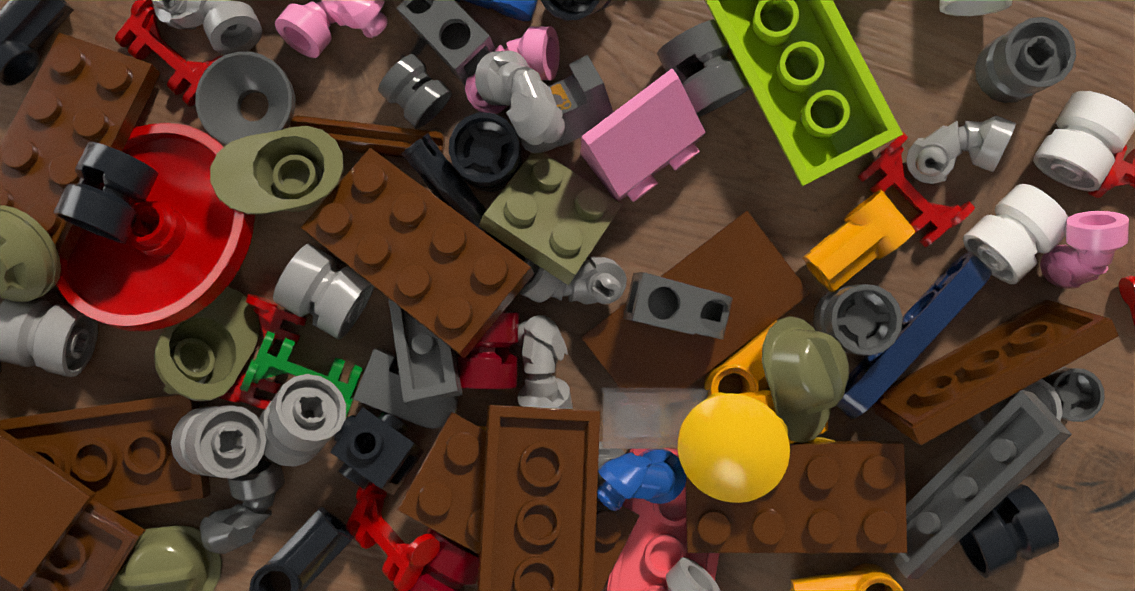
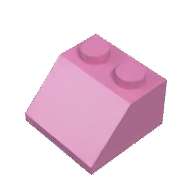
(643, 138)

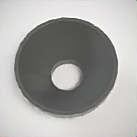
(226, 86)

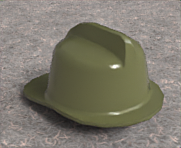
(277, 170)
(209, 349)
(804, 375)
(170, 561)

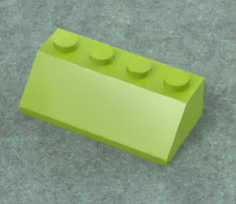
(807, 81)

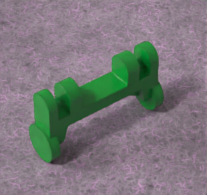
(269, 366)

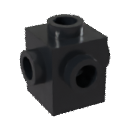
(375, 450)

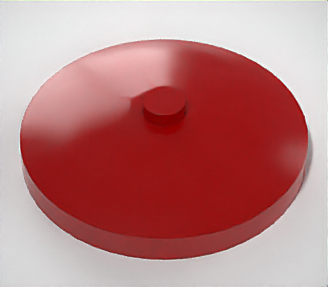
(180, 245)

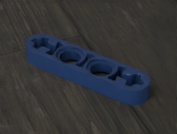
(919, 328)

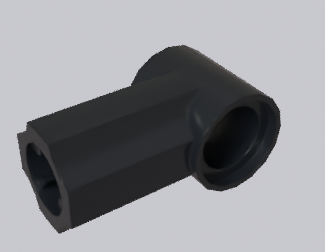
(23, 31)
(305, 552)

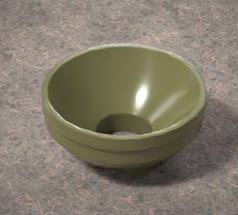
(27, 257)

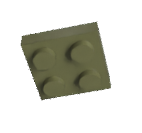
(550, 216)

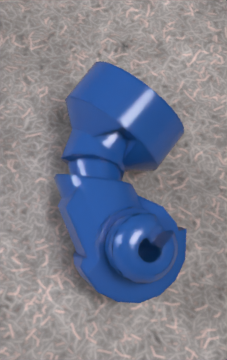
(650, 476)

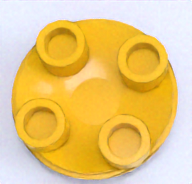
(733, 447)

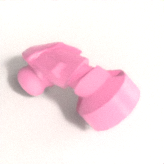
(308, 25)
(539, 49)
(1094, 242)

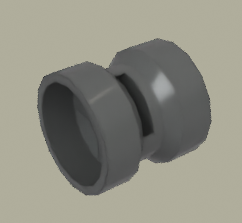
(414, 91)
(1079, 393)

